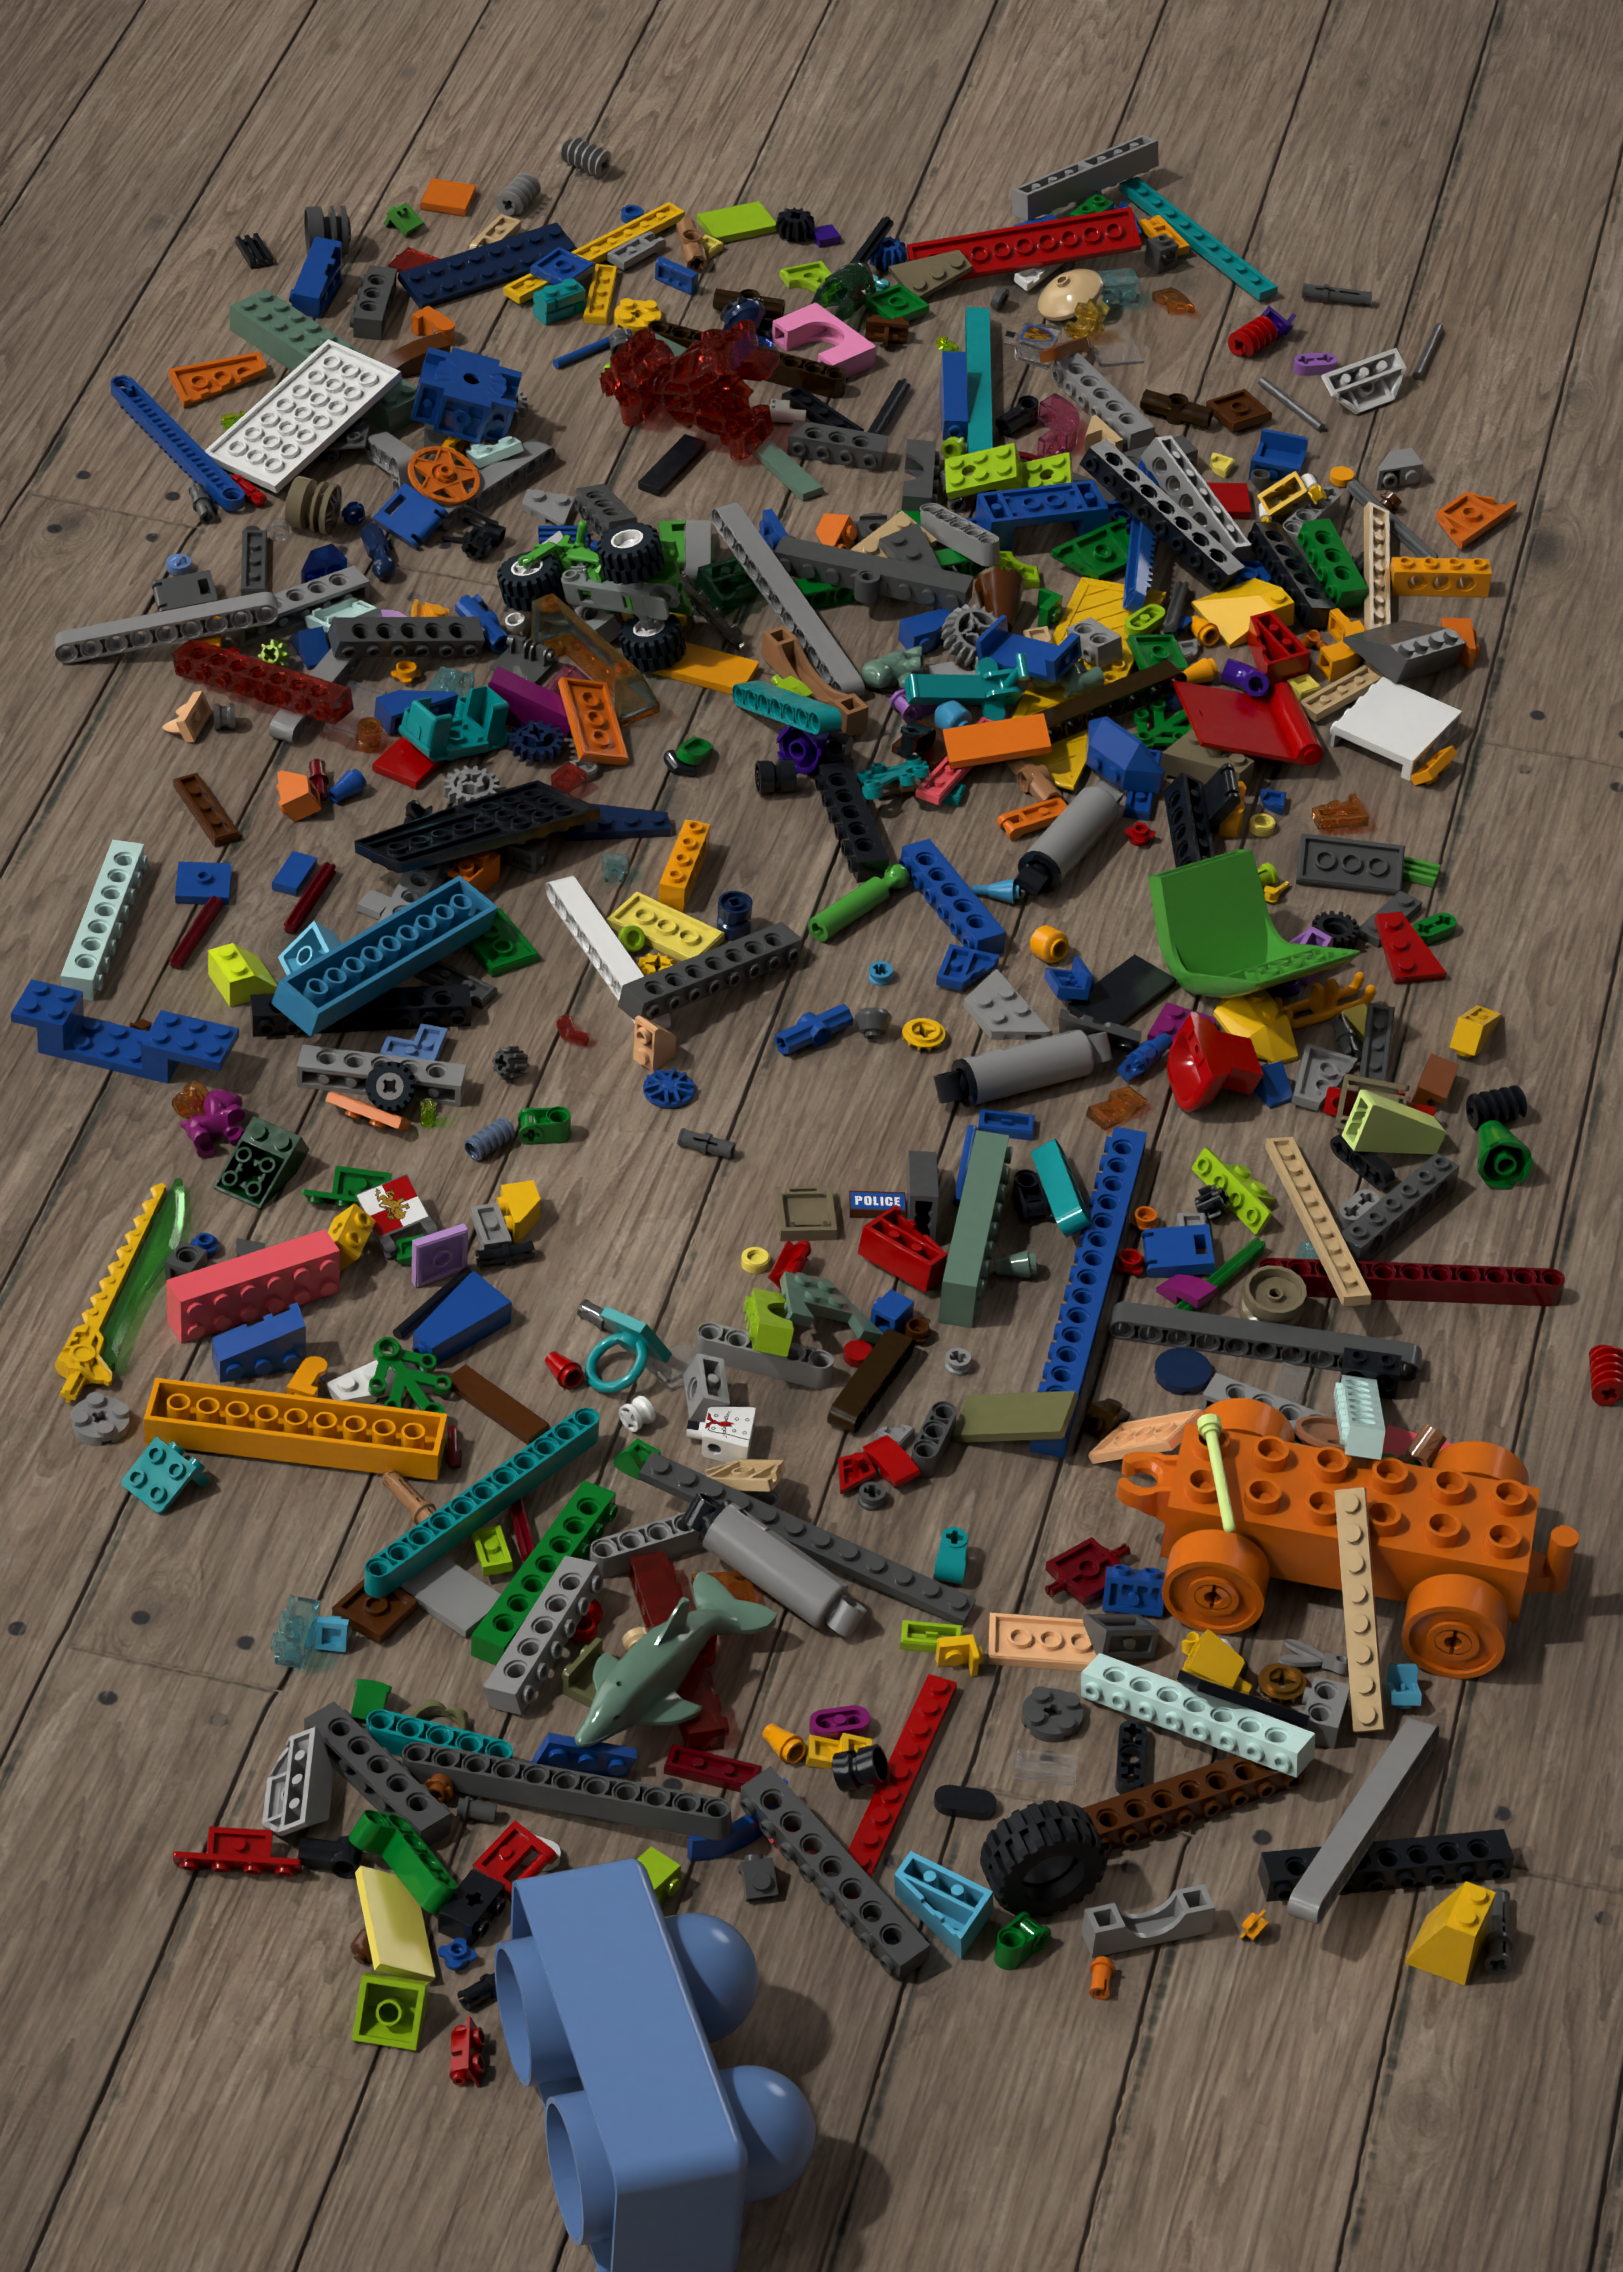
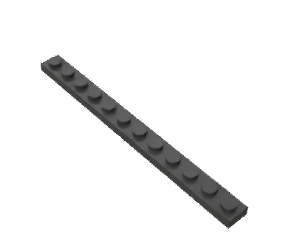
(817, 1542)

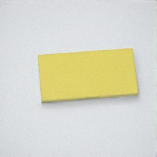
(666, 927)
(394, 1926)

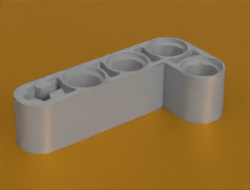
(392, 457)
(1309, 511)

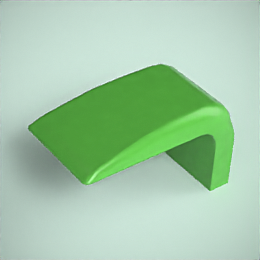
(1220, 931)

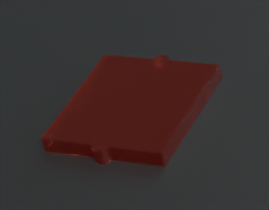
(411, 258)

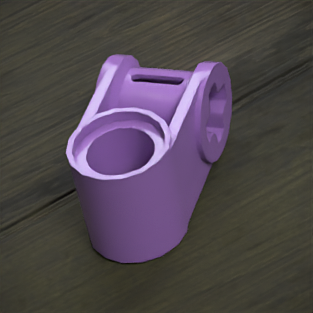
(915, 711)

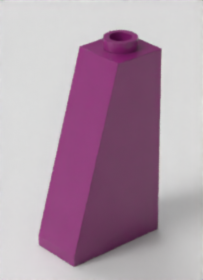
(529, 701)

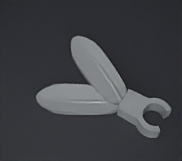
(1310, 1657)

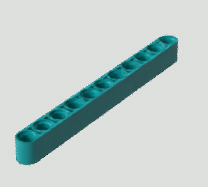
(978, 379)
(481, 1502)

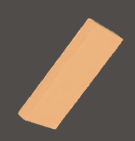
(1144, 1435)
(1039, 1642)

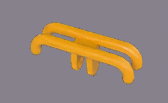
(1324, 1001)

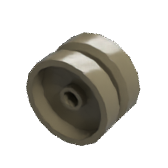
(1273, 1296)

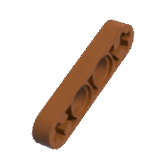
(1064, 349)

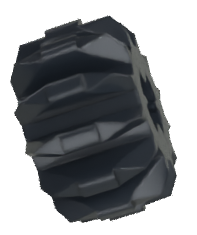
(795, 225)

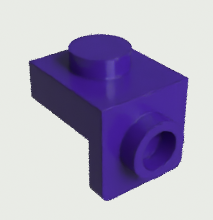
(1283, 326)

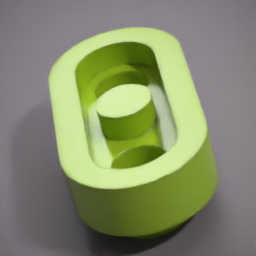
(1145, 620)

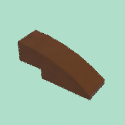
(410, 357)

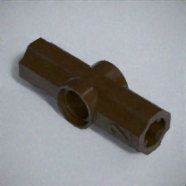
(773, 306)
(1176, 409)

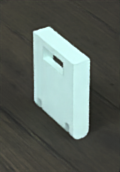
(346, 608)

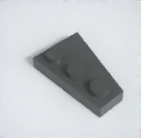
(909, 546)
(1120, 1036)

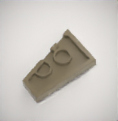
(931, 273)

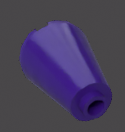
(803, 747)

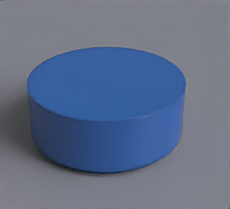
(630, 213)

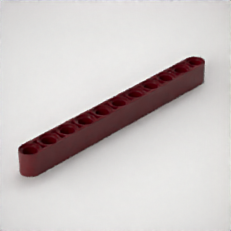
(1438, 1282)

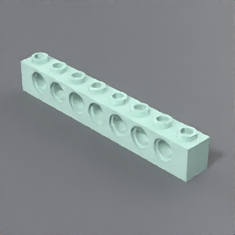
(104, 918)
(1359, 1416)
(1198, 1715)

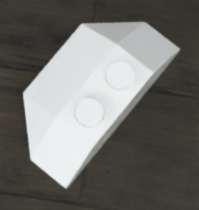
(1367, 382)

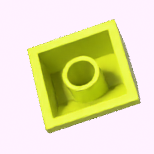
(238, 974)

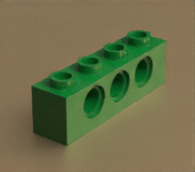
(1332, 563)

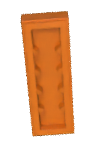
(377, 1116)

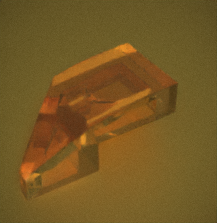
(1174, 300)

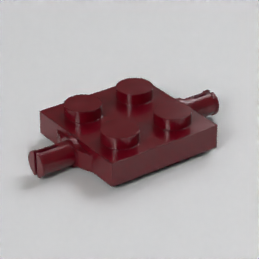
(1083, 1570)

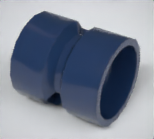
(734, 914)

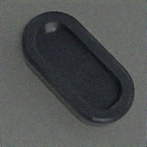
(965, 1802)

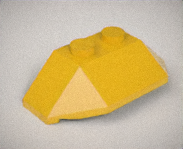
(1262, 1021)

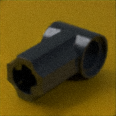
(1022, 415)
(338, 1856)

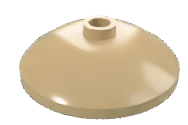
(1066, 290)

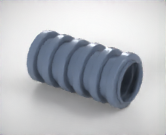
(489, 1138)

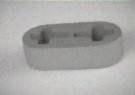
(1354, 1206)

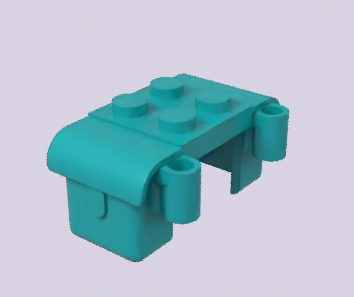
(473, 730)

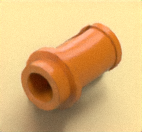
(1102, 1970)

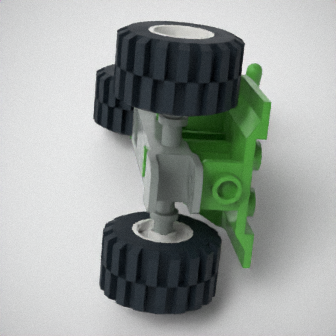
(629, 574)

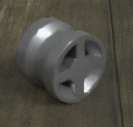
(224, 716)

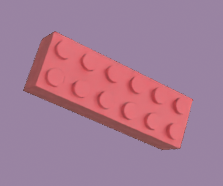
(253, 1286)

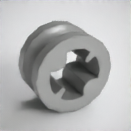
(957, 1361)

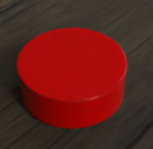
(856, 1352)

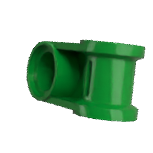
(547, 1125)
(1019, 1941)

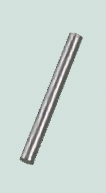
(1427, 352)
(1291, 404)

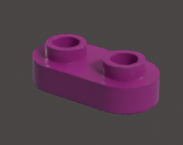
(835, 1721)

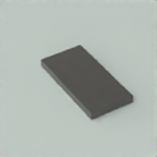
(1350, 864)

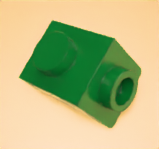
(1049, 607)

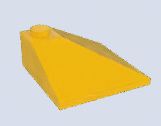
(1234, 606)

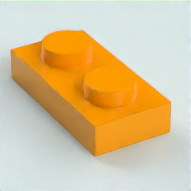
(1433, 765)

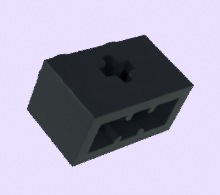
(472, 1908)

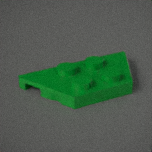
(1097, 552)

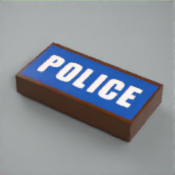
(874, 1203)

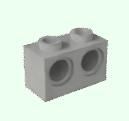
(1098, 643)
(1326, 1708)

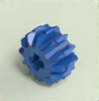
(889, 253)

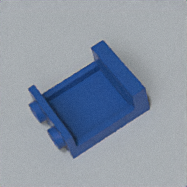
(1279, 454)

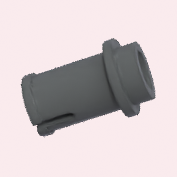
(476, 1810)

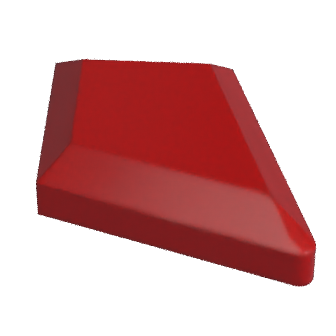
(854, 1471)

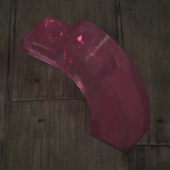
(1063, 421)

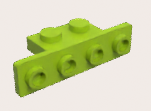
(1246, 1195)

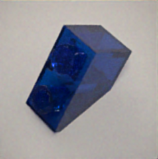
(322, 562)

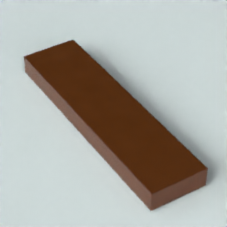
(206, 809)
(497, 1405)

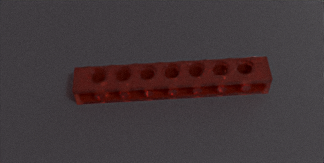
(263, 681)

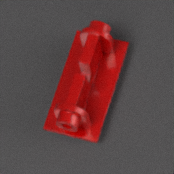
(791, 1260)
(469, 2042)

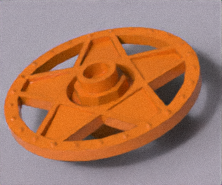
(443, 475)

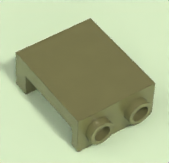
(578, 1675)

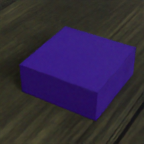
(826, 236)

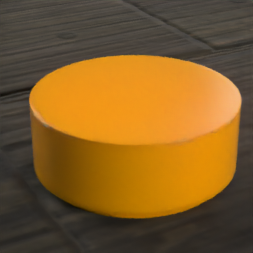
(1341, 476)

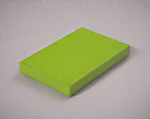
(737, 222)

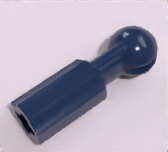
(378, 551)

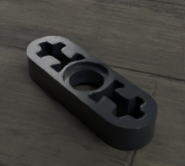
(1374, 1170)
(1125, 1748)

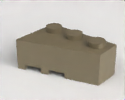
(1203, 762)

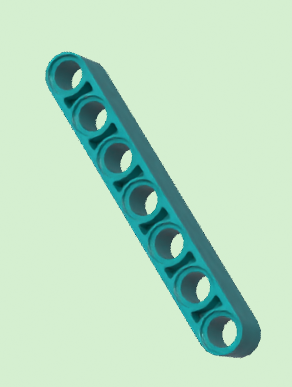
(787, 707)

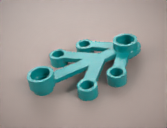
(882, 776)

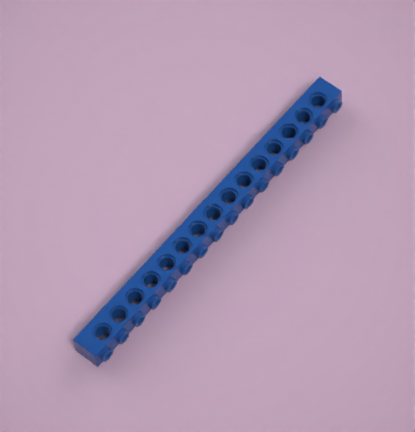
(1092, 1274)

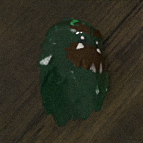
(846, 289)

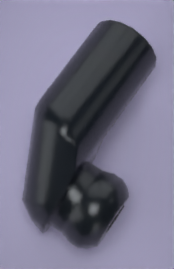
(677, 766)

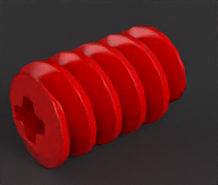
(1252, 337)
(1606, 1374)

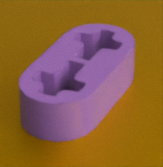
(1314, 363)

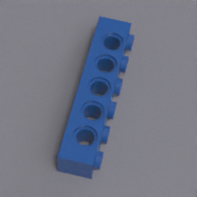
(952, 898)

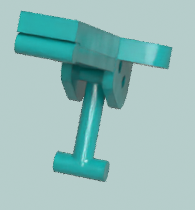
(987, 688)

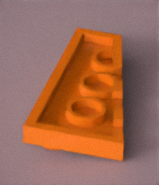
(210, 378)

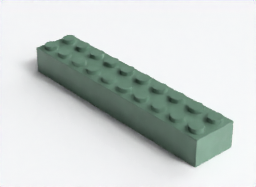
(293, 337)

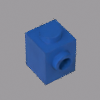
(892, 1311)

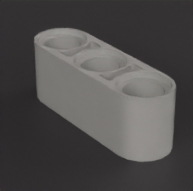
(696, 546)

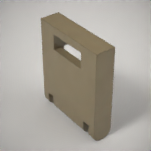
(1383, 1088)
(805, 1214)

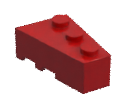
(1276, 648)
(903, 1250)

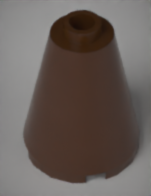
(1000, 592)

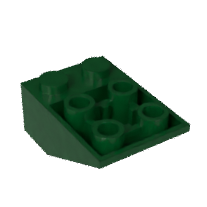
(261, 1163)

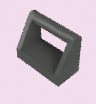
(1121, 1635)

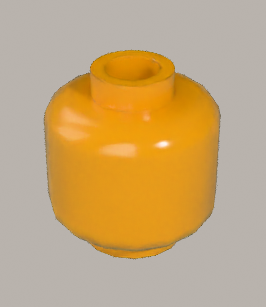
(1049, 944)

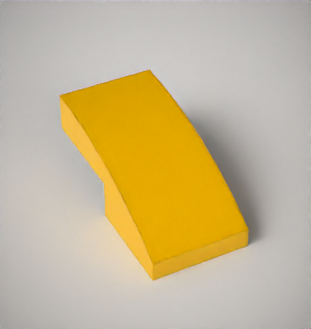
(821, 1750)

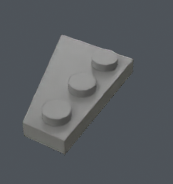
(1317, 1072)

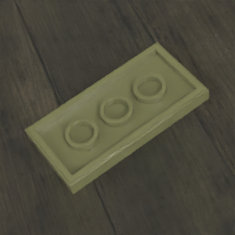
(1015, 1416)

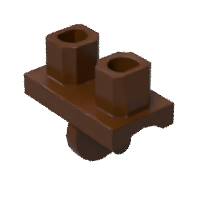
(887, 330)

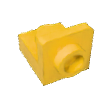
(959, 1651)

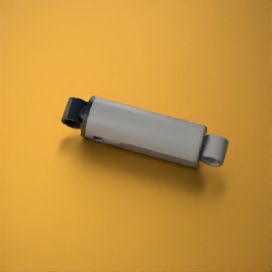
(1068, 839)
(1022, 1067)
(773, 1564)

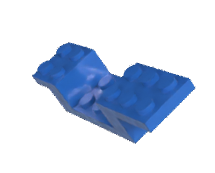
(1071, 502)
(146, 1054)

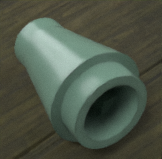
(1017, 1265)

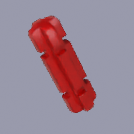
(251, 492)

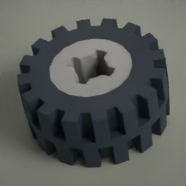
(403, 1086)

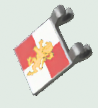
(395, 1209)

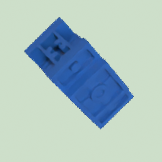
(466, 395)

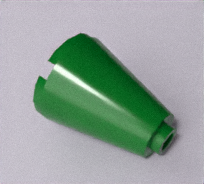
(1501, 1156)

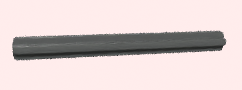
(1397, 527)

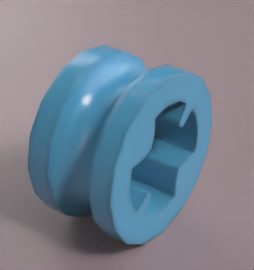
(880, 967)

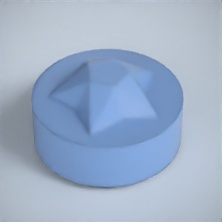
(178, 564)

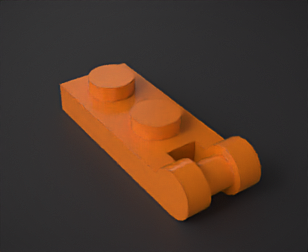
(1031, 817)

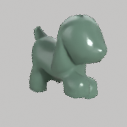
(893, 668)
(1075, 681)

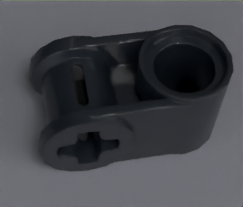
(915, 740)
(1029, 1196)

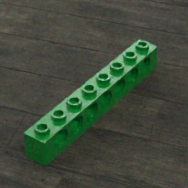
(570, 1535)

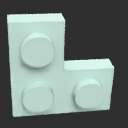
(486, 454)

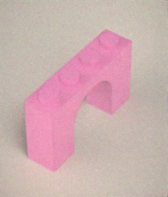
(815, 323)

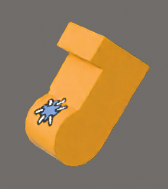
(309, 1377)

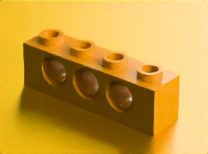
(1440, 577)
(684, 864)

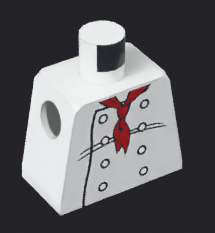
(725, 1433)

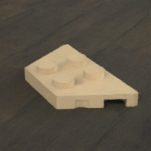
(749, 1474)

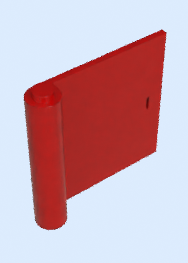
(1249, 724)

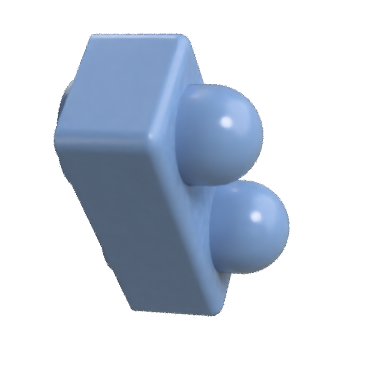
(616, 2031)

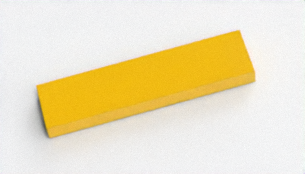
(600, 294)

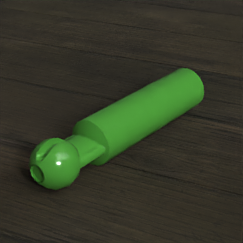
(857, 903)

